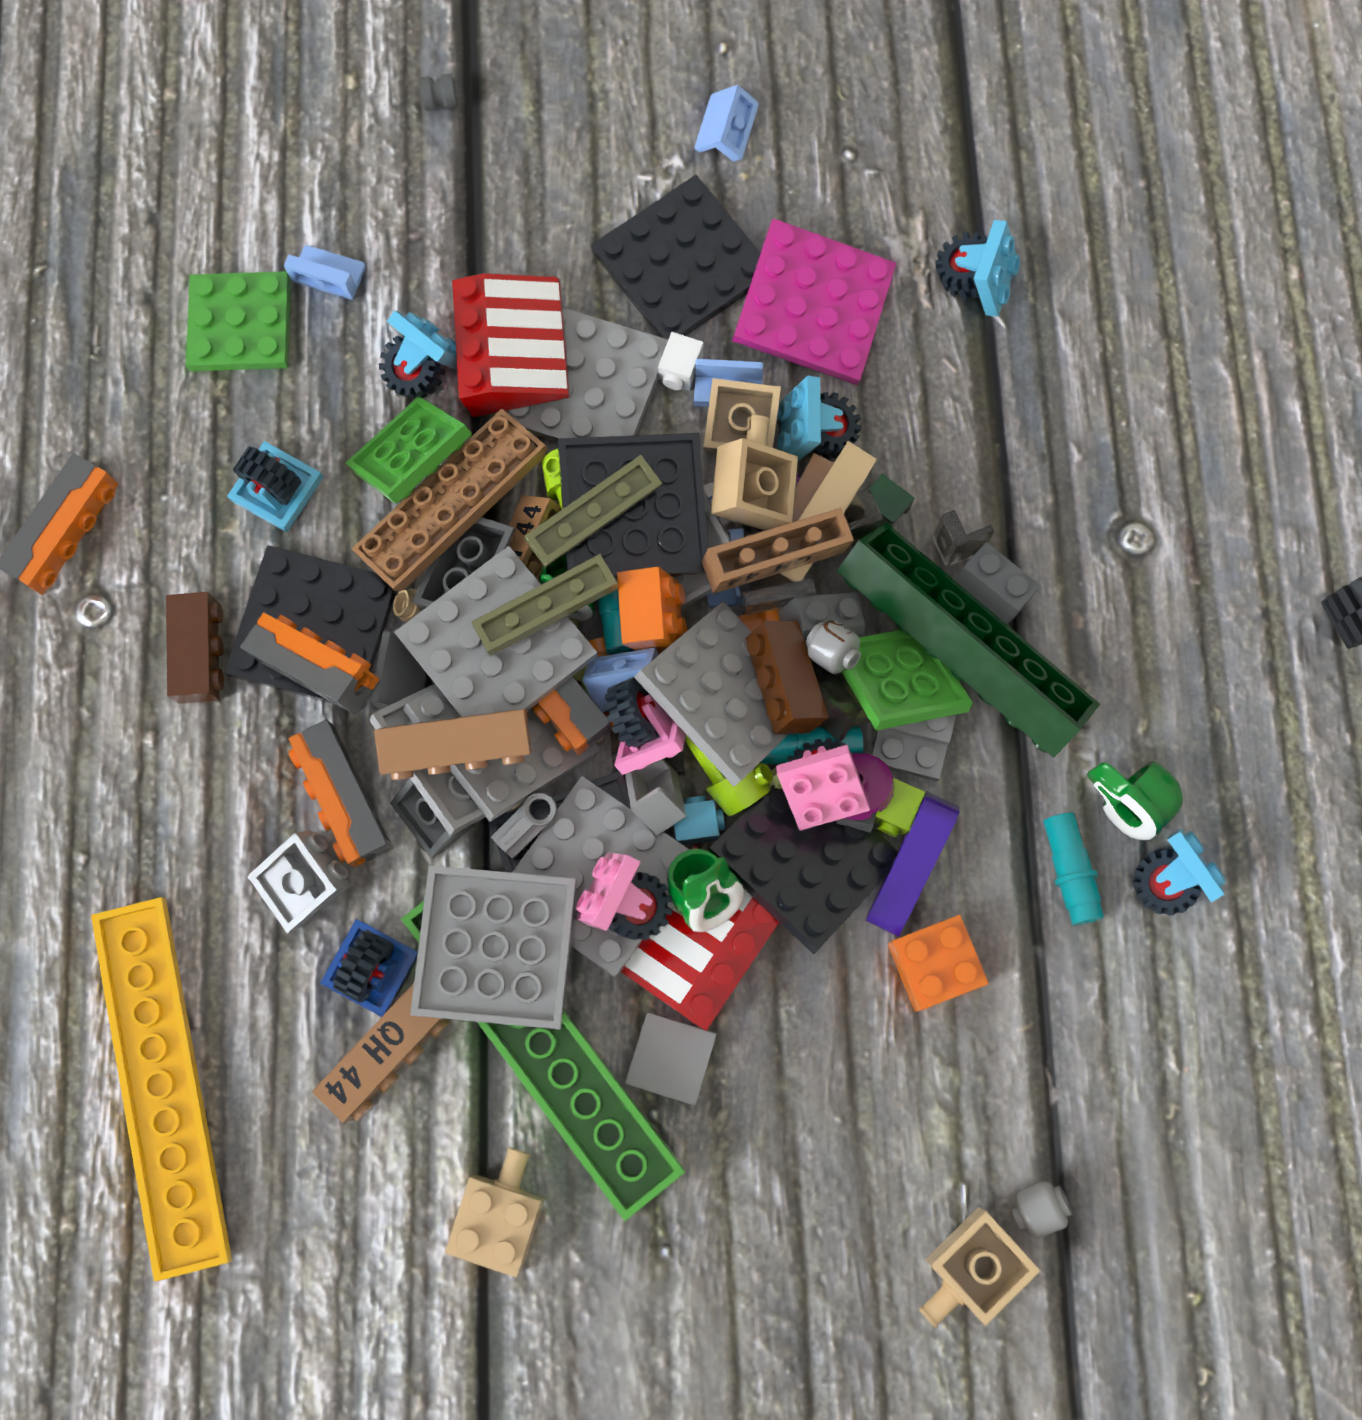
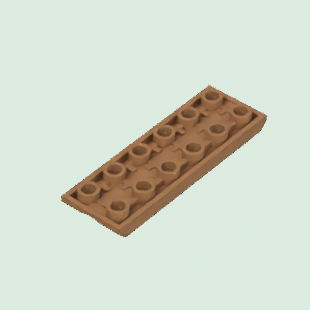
(450, 500)

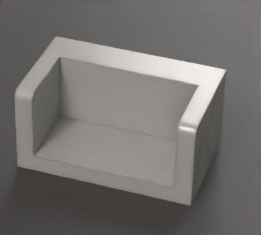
(656, 795)

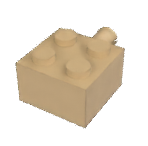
(732, 405)
(754, 480)
(497, 1219)
(977, 1270)

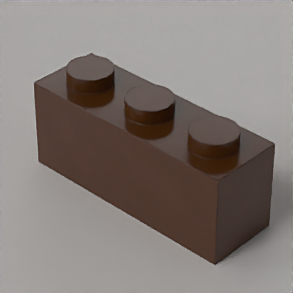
(193, 647)
(786, 677)

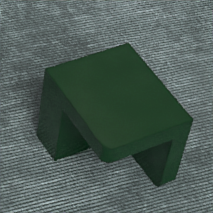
(891, 498)

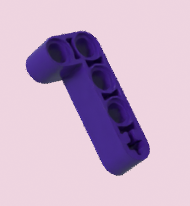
(913, 863)

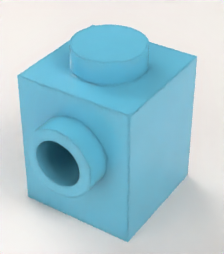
(701, 822)

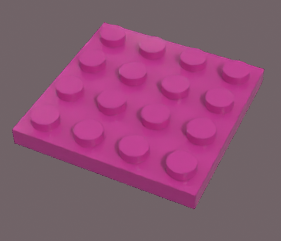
(814, 302)

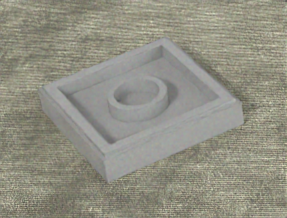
(670, 1059)

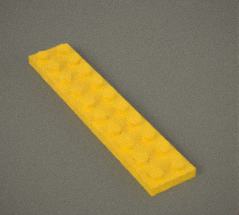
(160, 1090)

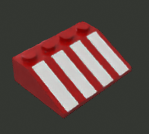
(509, 341)
(700, 969)

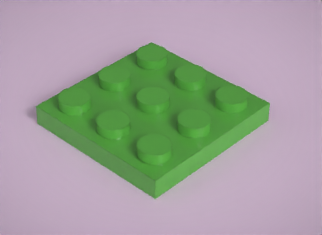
(238, 321)
(408, 449)
(903, 683)

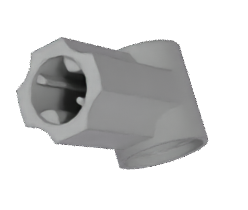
(523, 826)

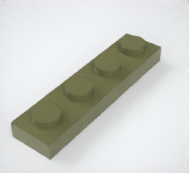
(592, 511)
(545, 605)

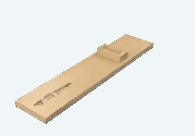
(836, 490)

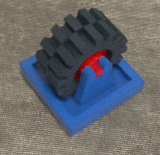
(370, 968)

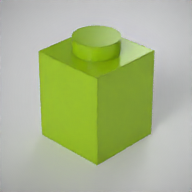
(901, 810)

